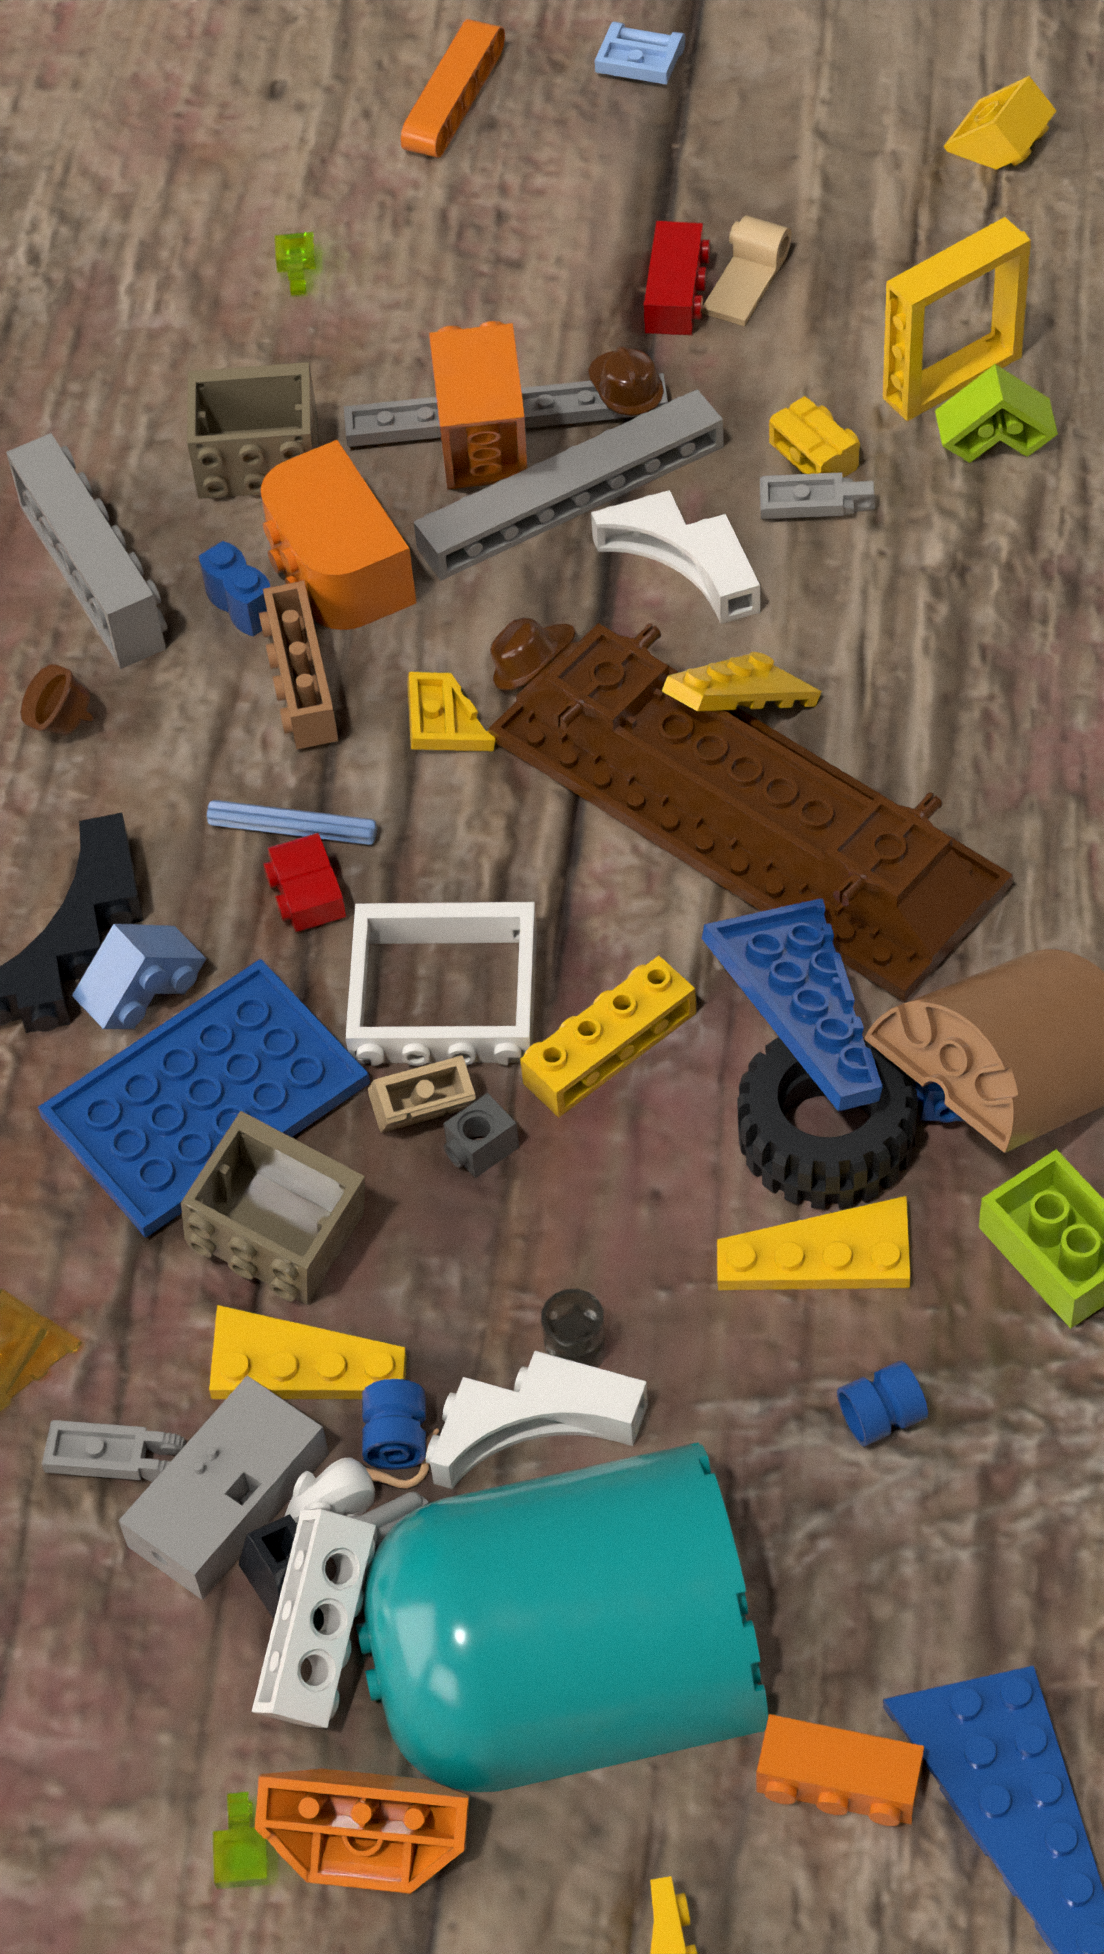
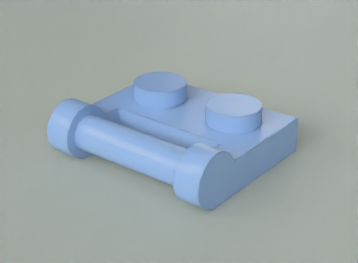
(639, 53)

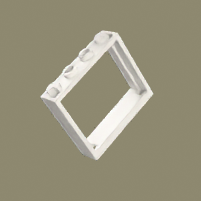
(442, 924)

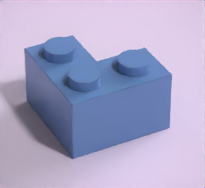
(133, 968)

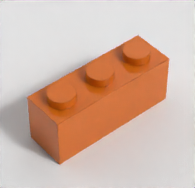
(839, 1770)

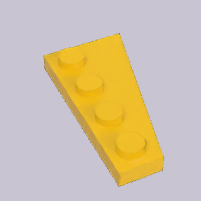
(741, 681)
(297, 1358)

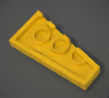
(830, 1251)

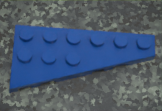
(803, 992)
(1010, 1788)

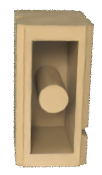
(421, 1094)

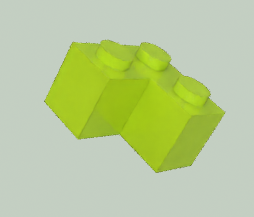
(992, 411)

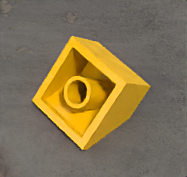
(1003, 125)

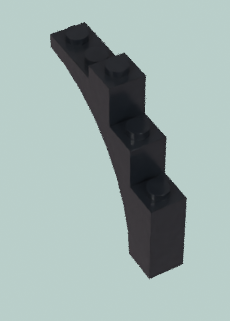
(99, 896)

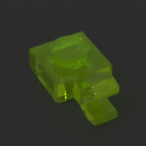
(294, 255)
(240, 1851)

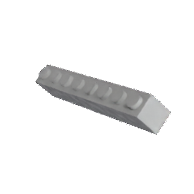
(568, 484)

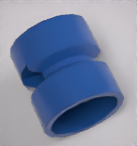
(887, 1401)
(393, 1420)

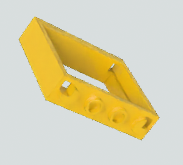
(995, 247)

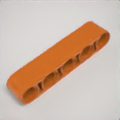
(452, 88)

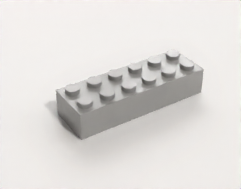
(88, 550)

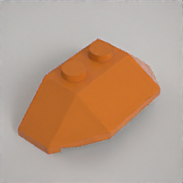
(361, 1826)

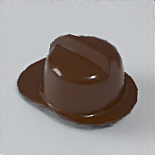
(626, 381)
(525, 650)
(56, 701)

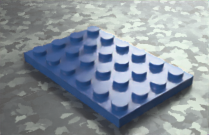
(169, 1098)

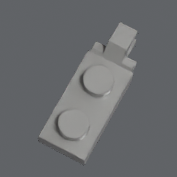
(814, 495)

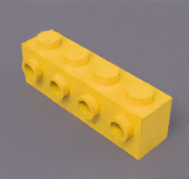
(608, 1035)

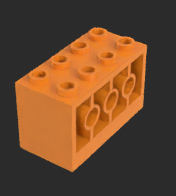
(479, 403)

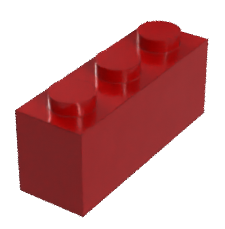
(676, 278)

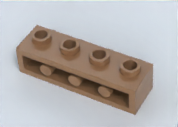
(300, 665)

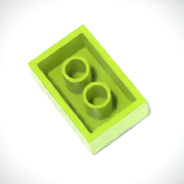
(1052, 1233)

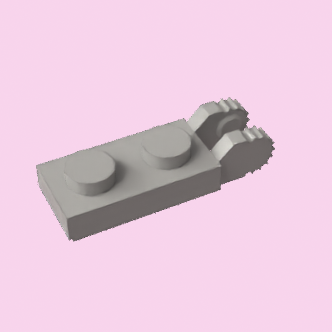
(107, 1450)

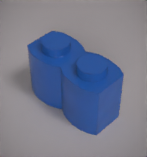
(234, 586)

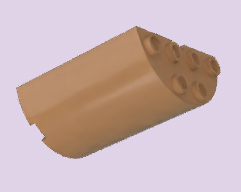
(1007, 1045)

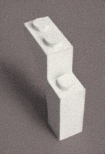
(700, 551)
(547, 1401)

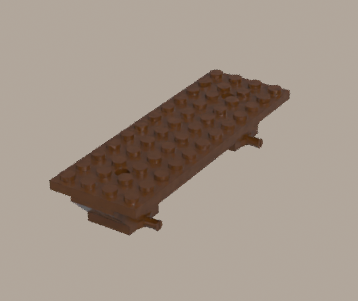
(752, 808)

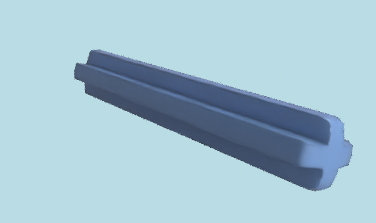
(291, 822)

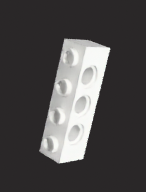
(293, 1636)

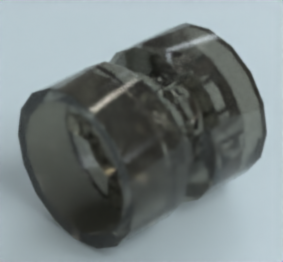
(574, 1327)

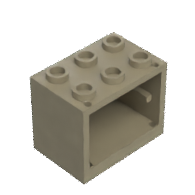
(247, 424)
(272, 1208)

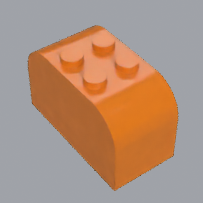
(335, 539)

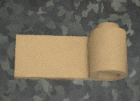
(756, 259)

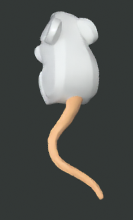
(346, 1487)

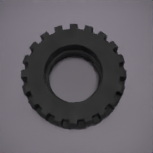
(817, 1166)

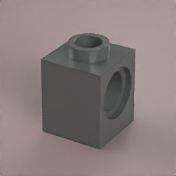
(484, 1119)

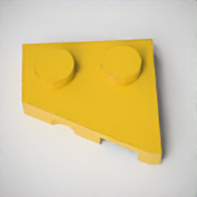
(443, 716)

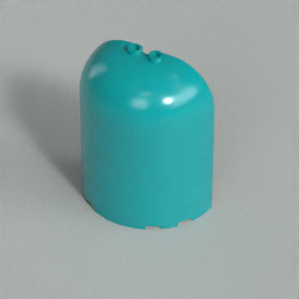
(563, 1624)

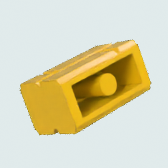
(813, 439)

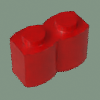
(305, 882)

